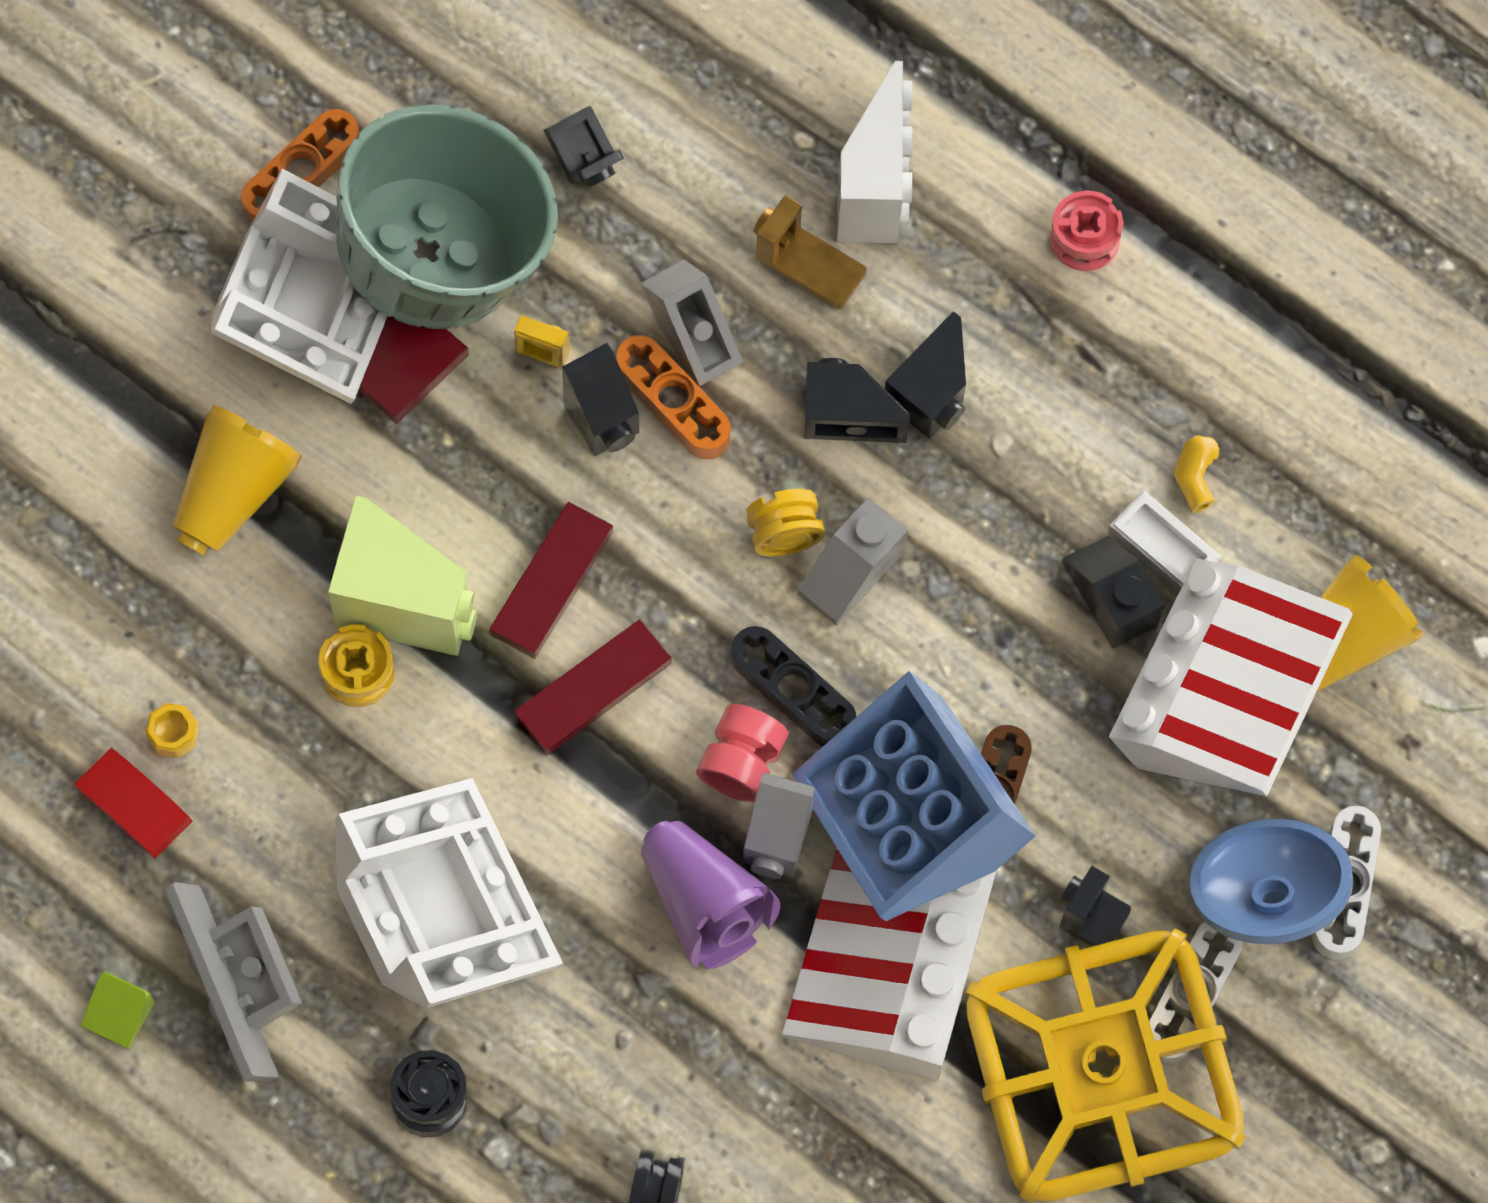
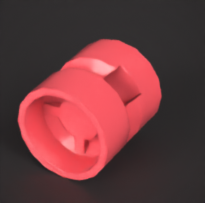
(744, 748)

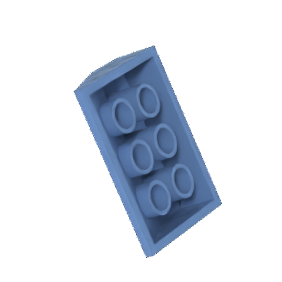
(912, 800)

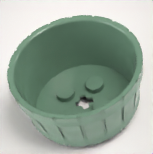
(451, 184)

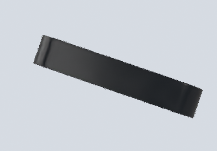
(756, 671)

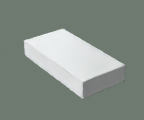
(1160, 540)

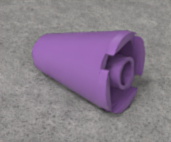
(706, 895)

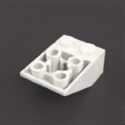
(875, 167)

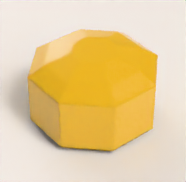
(172, 730)

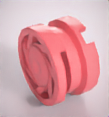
(1086, 229)

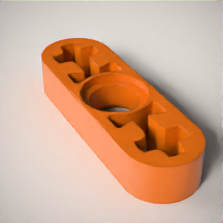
(302, 148)
(687, 432)

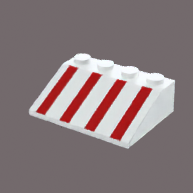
(1229, 678)
(886, 985)

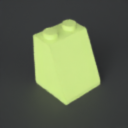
(399, 584)

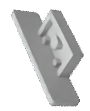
(240, 973)

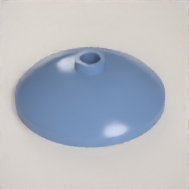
(1271, 881)

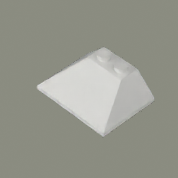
(293, 296)
(438, 896)

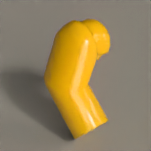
(1190, 468)

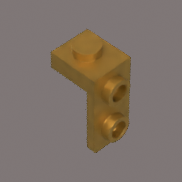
(805, 257)

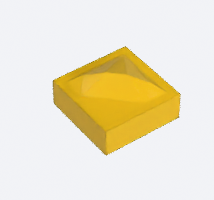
(541, 341)

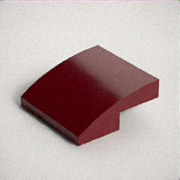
(408, 366)

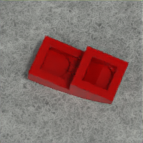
(133, 803)

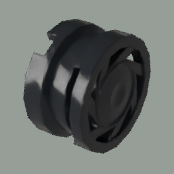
(428, 1095)
(657, 1179)

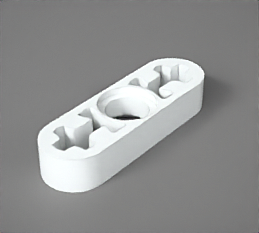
(1367, 848)
(1223, 964)

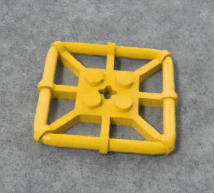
(1084, 1095)

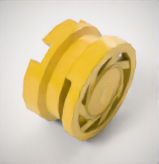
(785, 523)
(356, 666)

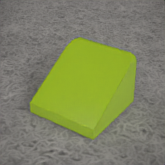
(117, 1010)

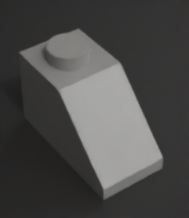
(692, 321)
(854, 561)
(778, 826)

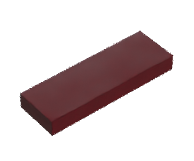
(551, 580)
(593, 687)

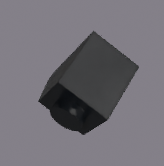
(933, 379)
(600, 401)
(850, 405)
(1115, 590)

